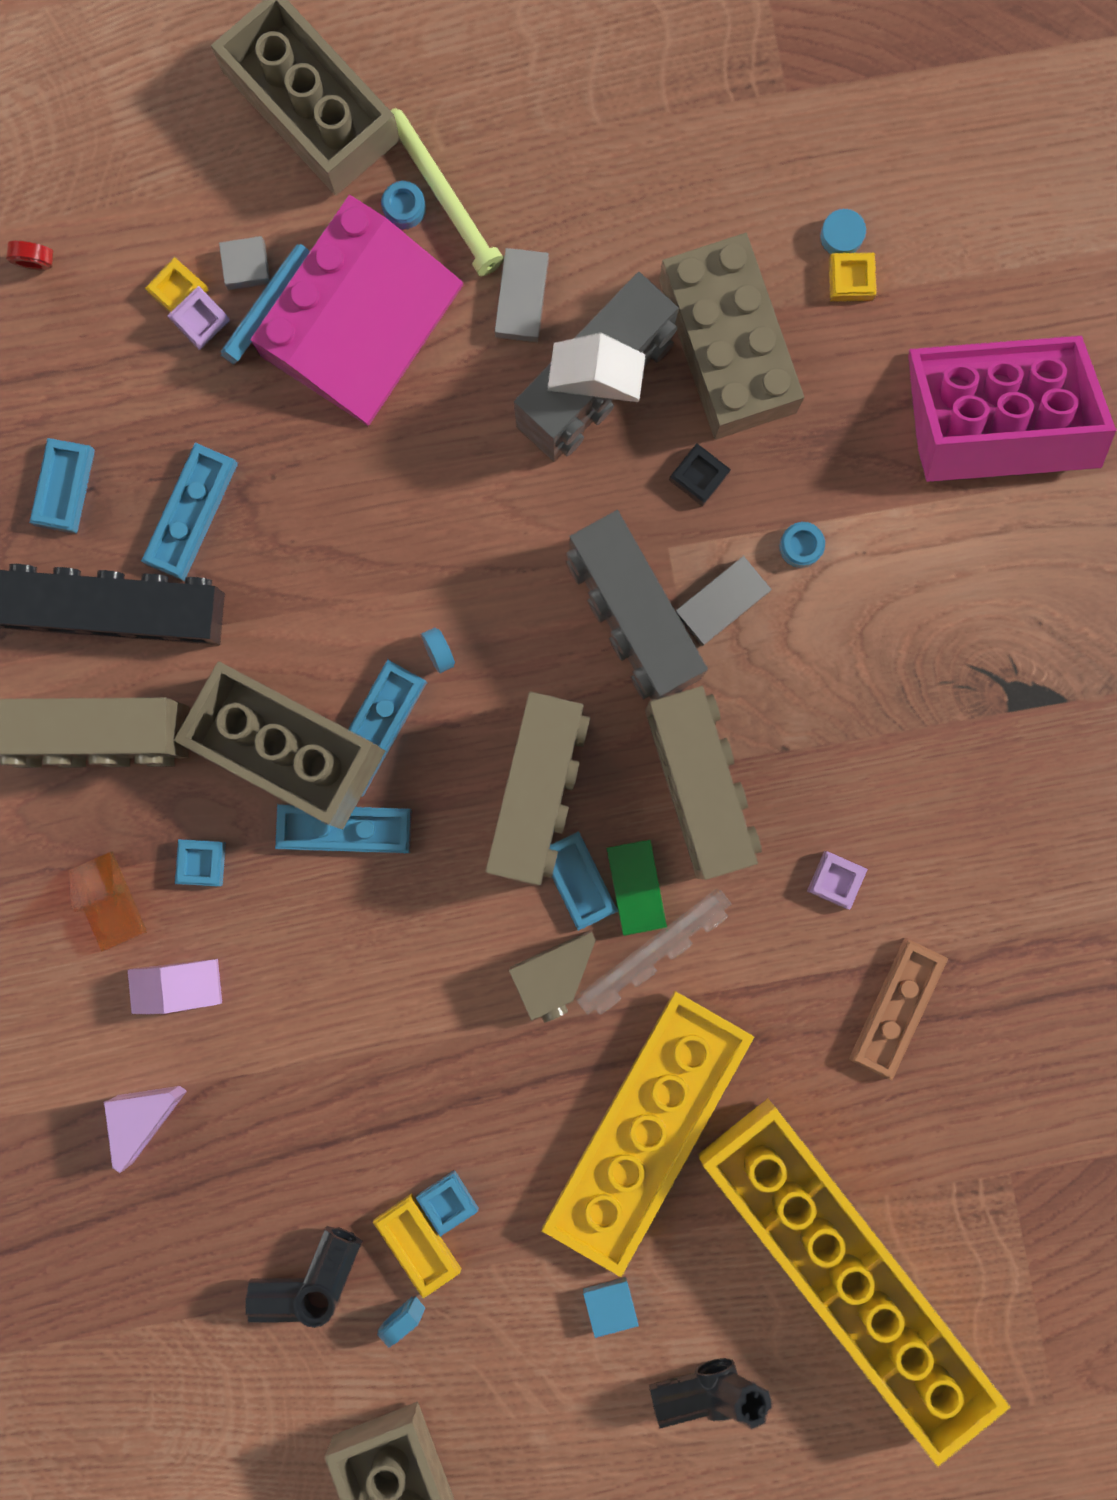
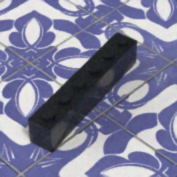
(111, 605)

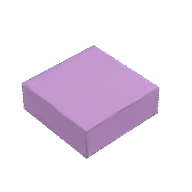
(198, 317)
(837, 880)

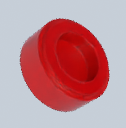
(29, 255)

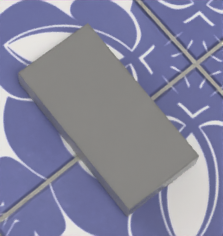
(521, 295)
(723, 601)

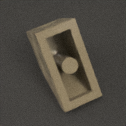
(552, 977)

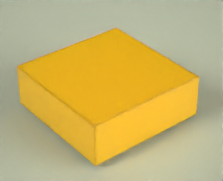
(852, 276)
(173, 285)

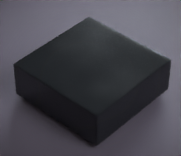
(699, 474)

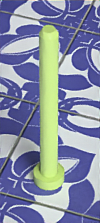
(486, 258)

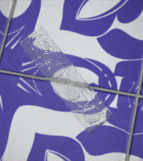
(639, 965)

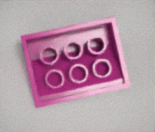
(356, 311)
(1008, 409)

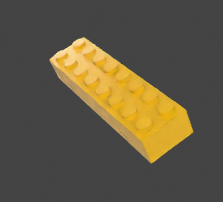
(853, 1282)

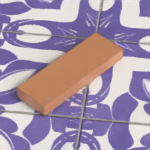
(898, 1009)

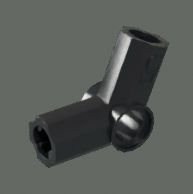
(287, 1297)
(712, 1393)

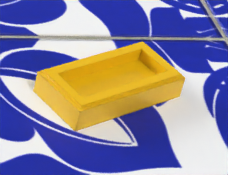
(417, 1246)

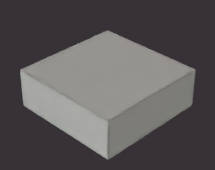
(244, 263)

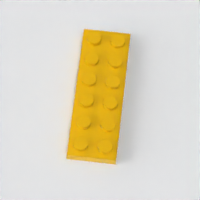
(647, 1133)

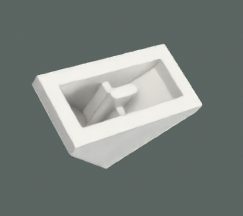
(596, 368)

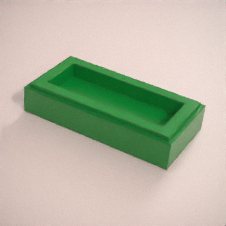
(636, 887)

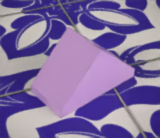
(174, 987)
(135, 1120)

